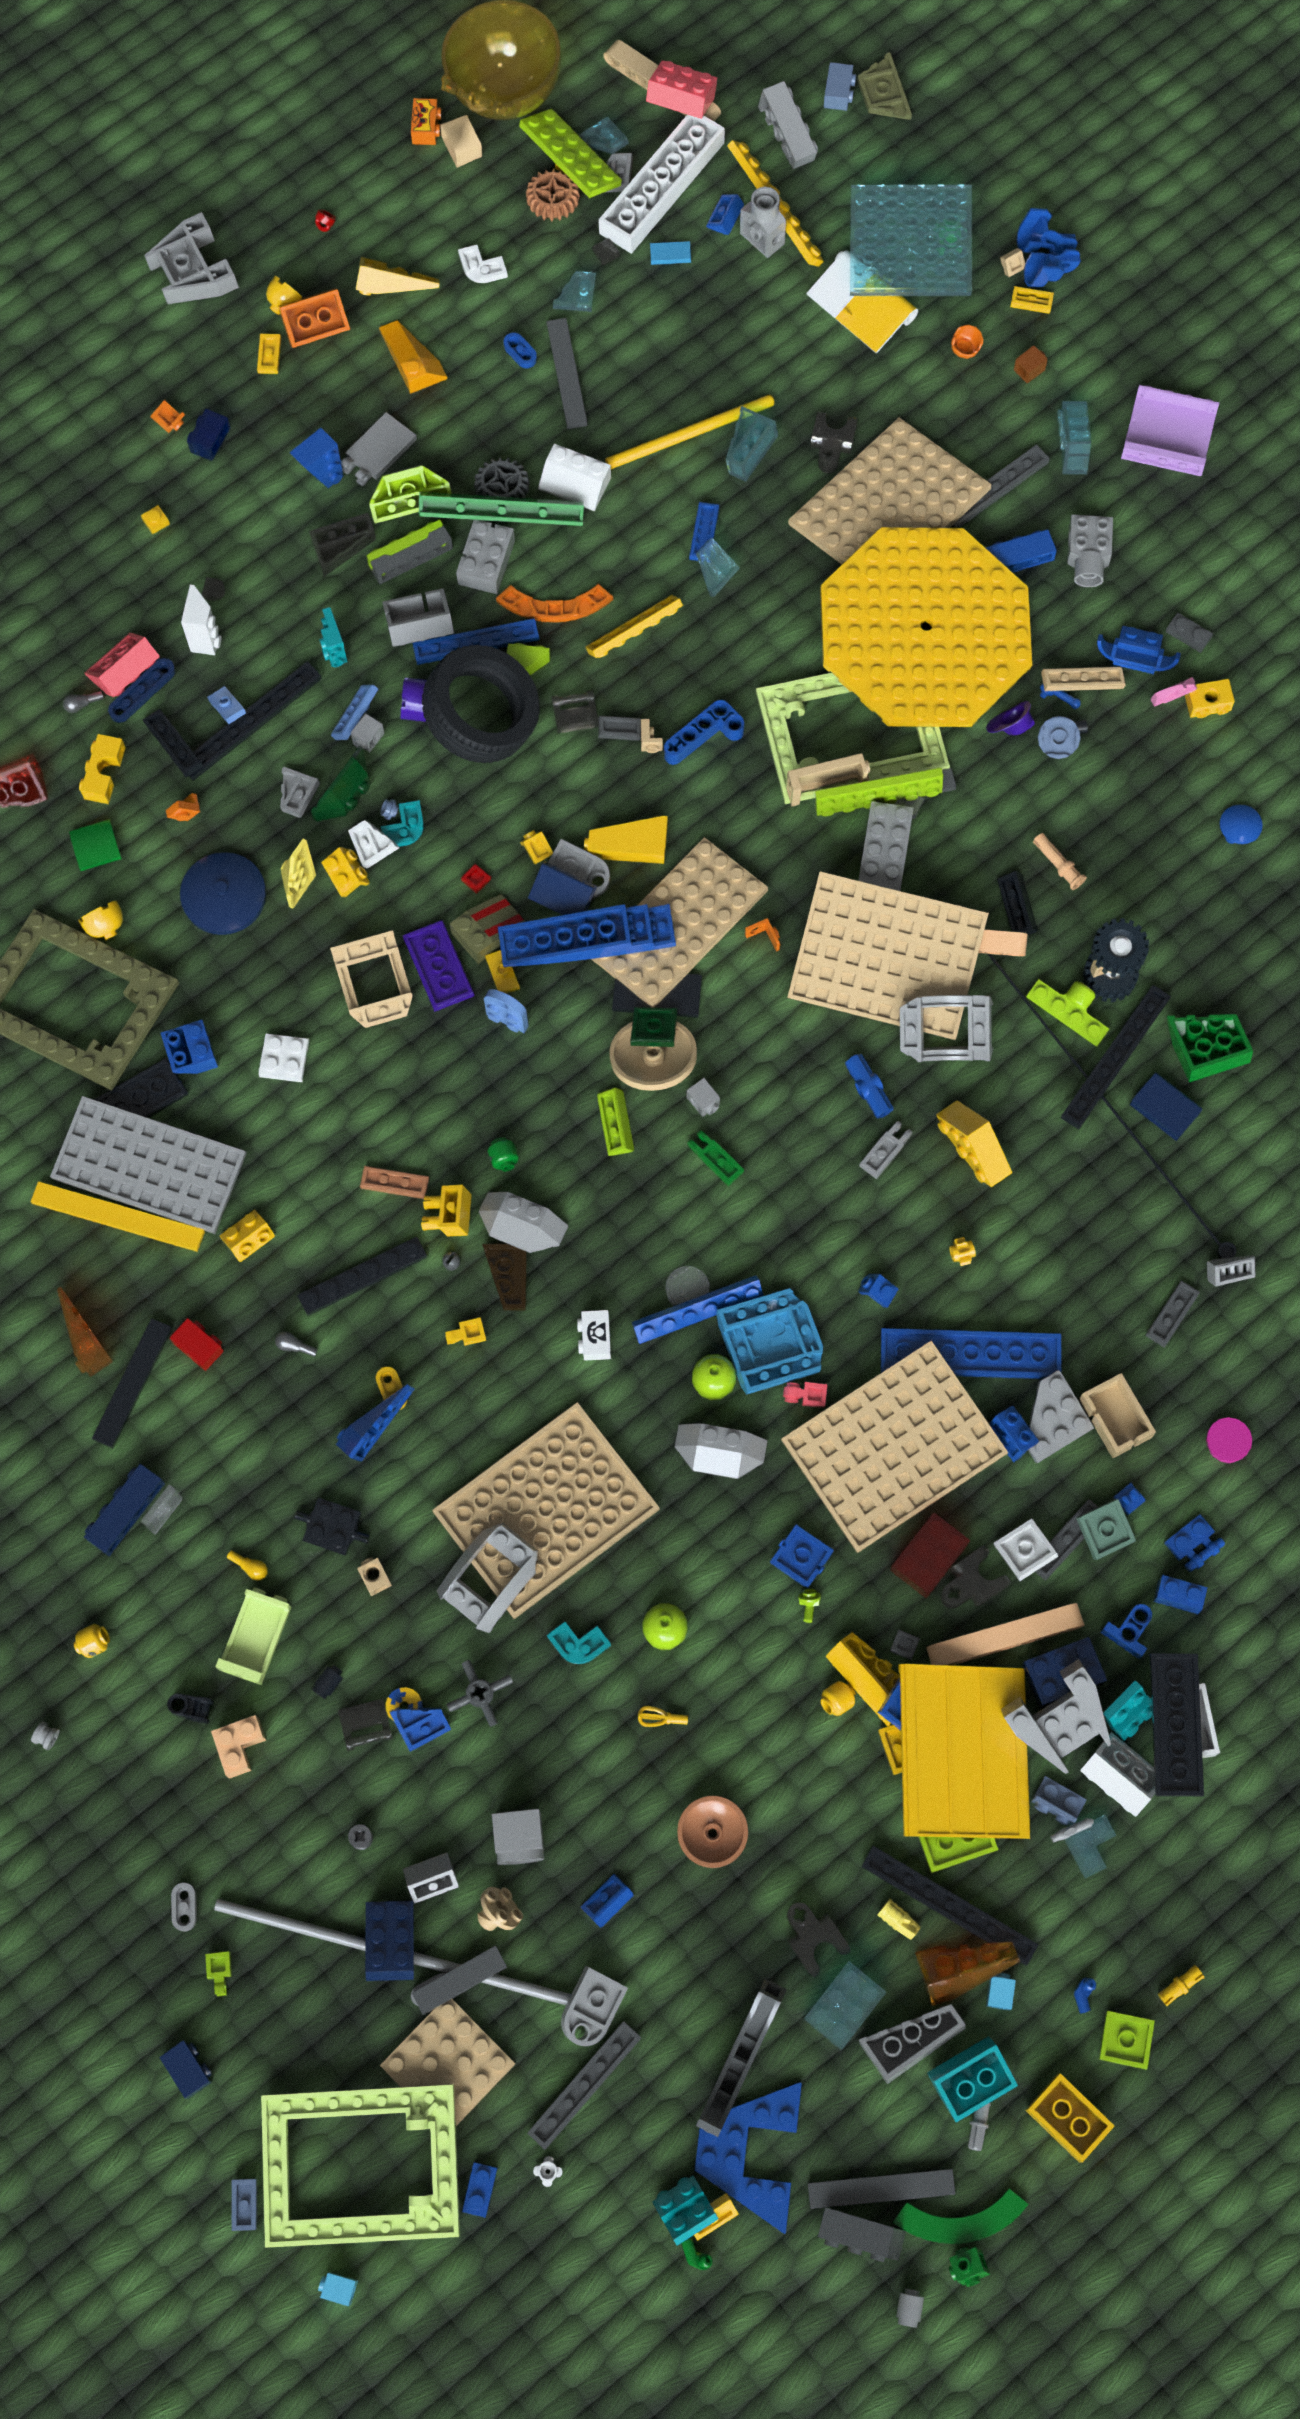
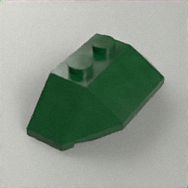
(344, 790)

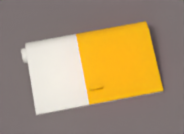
(867, 317)

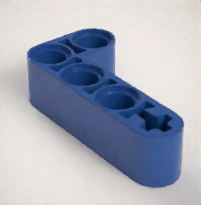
(700, 734)

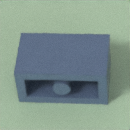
(838, 86)

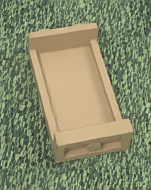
(826, 774)

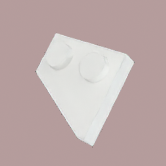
(371, 843)

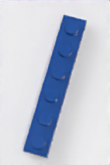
(495, 637)
(696, 1309)

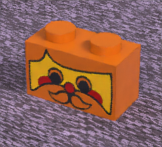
(425, 121)

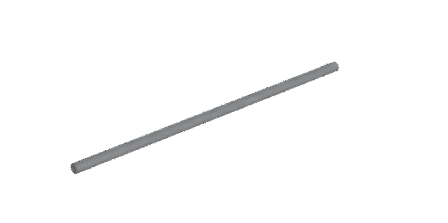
(359, 1943)

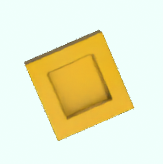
(155, 519)

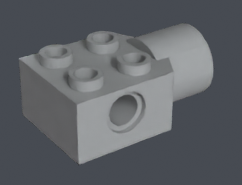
(762, 221)
(1089, 548)

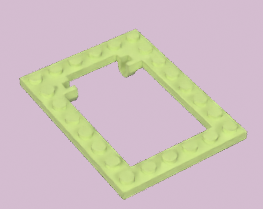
(781, 699)
(428, 2215)

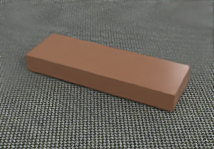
(394, 1182)

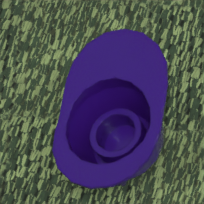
(1013, 721)

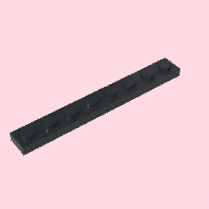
(255, 717)
(1115, 1057)
(946, 1903)

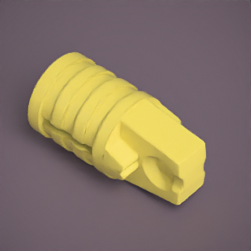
(898, 1919)

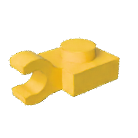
(470, 1332)

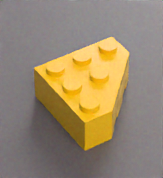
(974, 1142)

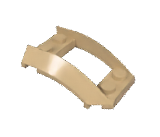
(364, 950)

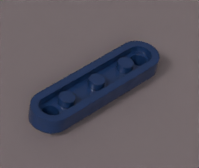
(141, 690)

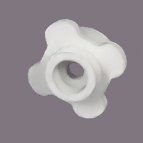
(541, 2171)

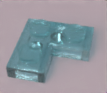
(1084, 1846)

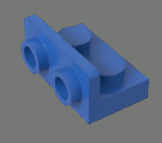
(1013, 1433)

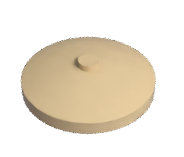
(651, 1066)

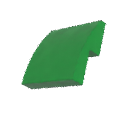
(95, 845)

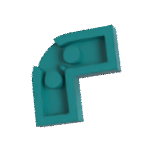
(411, 826)
(578, 1650)

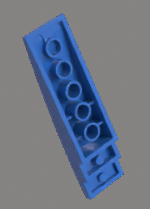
(587, 935)

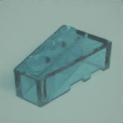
(1075, 436)
(750, 443)

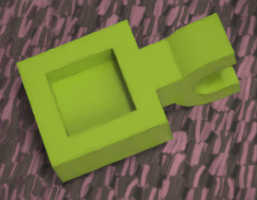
(217, 1968)

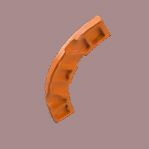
(554, 609)

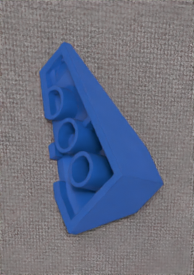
(364, 1432)

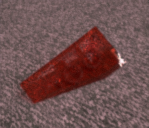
(22, 783)

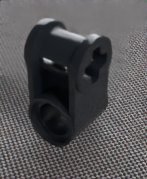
(192, 1707)

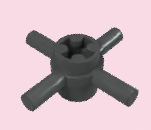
(475, 1684)

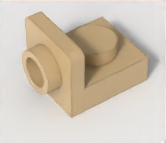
(648, 742)

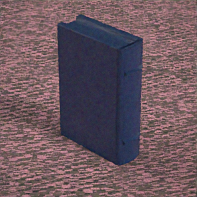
(561, 890)
(1166, 1106)

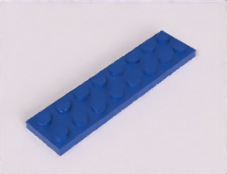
(979, 1351)

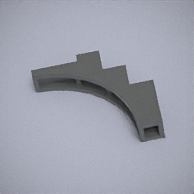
(741, 2057)

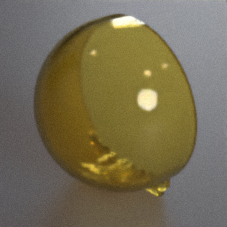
(501, 59)

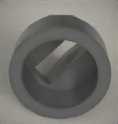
(454, 1263)

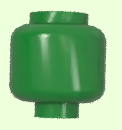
(503, 1154)

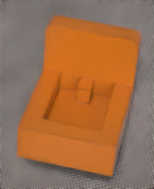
(168, 417)
(184, 809)

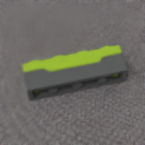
(409, 551)

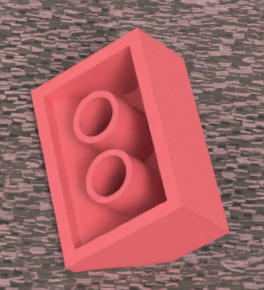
(122, 664)

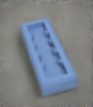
(354, 712)

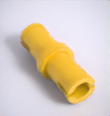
(1180, 1985)

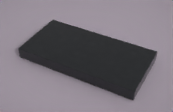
(683, 996)
(147, 1091)

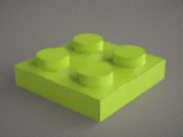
(1126, 2040)

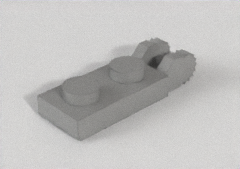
(884, 1151)

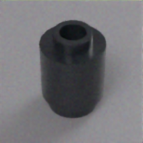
(327, 1681)

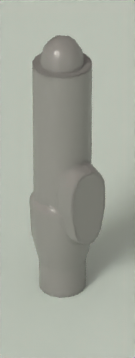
(1071, 1830)

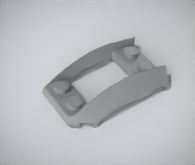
(979, 1028)
(470, 1602)

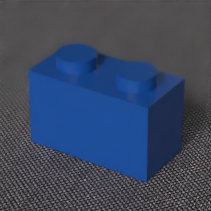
(1180, 1594)

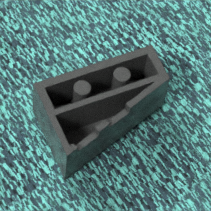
(861, 2235)

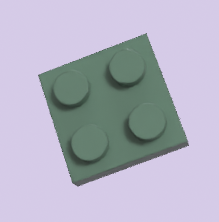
(1106, 1529)

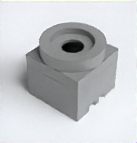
(518, 1837)

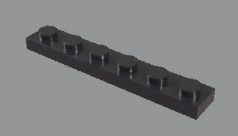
(362, 1276)

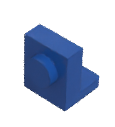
(878, 1289)

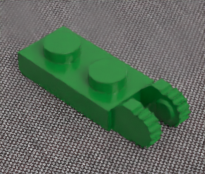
(716, 1159)

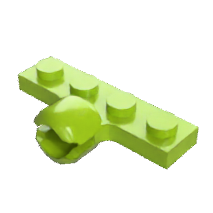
(1070, 1009)

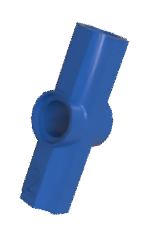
(869, 1086)

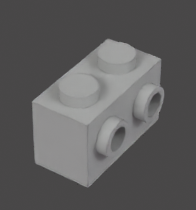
(430, 1878)

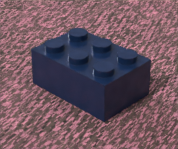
(1044, 1670)
(389, 1941)

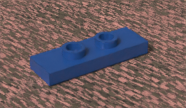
(704, 527)

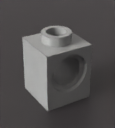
(367, 733)
(703, 1098)

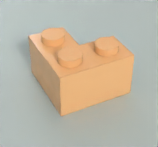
(233, 1740)

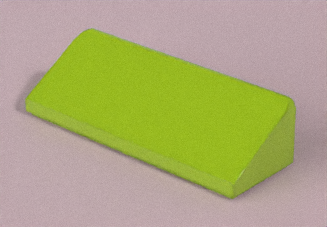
(615, 1122)

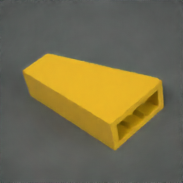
(630, 841)

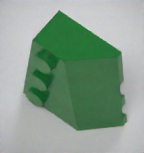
(1209, 1044)

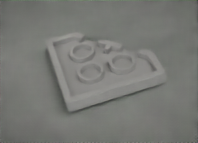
(1056, 1417)

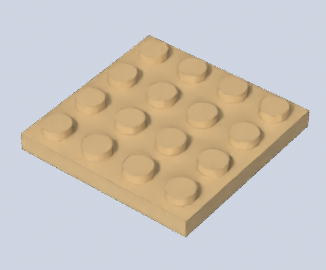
(450, 2051)

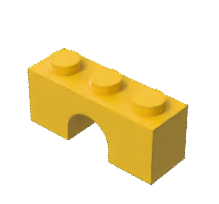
(105, 752)

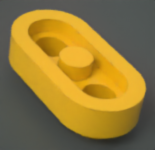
(388, 1389)

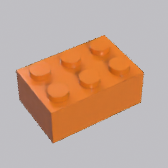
(314, 317)

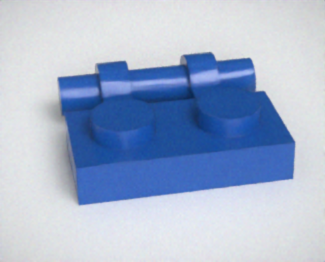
(1189, 1538)

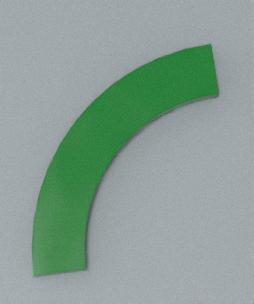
(961, 2229)

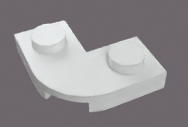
(480, 270)

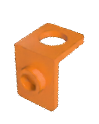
(764, 925)

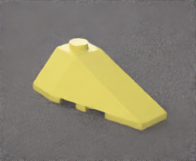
(298, 873)

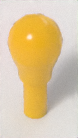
(255, 1569)

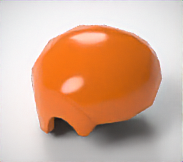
(967, 341)

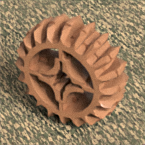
(564, 198)

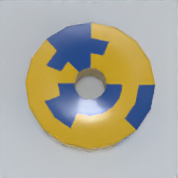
(400, 1696)

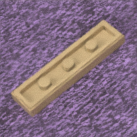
(1083, 678)

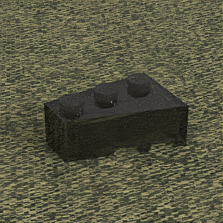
(341, 541)

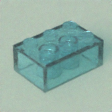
(844, 2005)

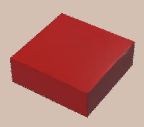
(475, 878)

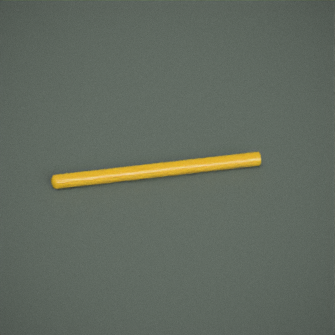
(687, 432)

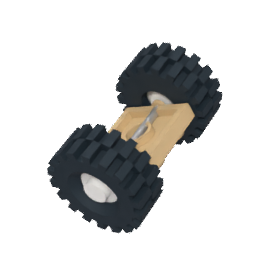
(1116, 959)

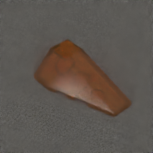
(85, 1345)
(958, 1970)

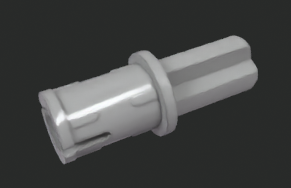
(978, 2128)

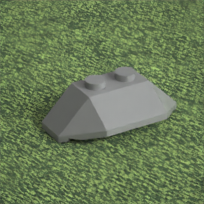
(521, 1222)
(719, 1449)

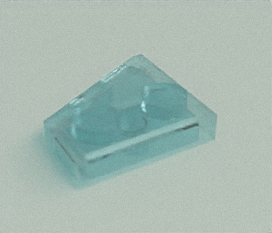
(578, 293)
(715, 566)

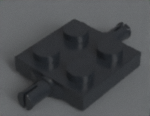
(332, 1526)

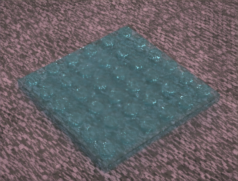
(911, 240)

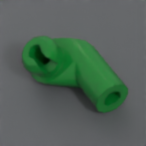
(695, 2258)

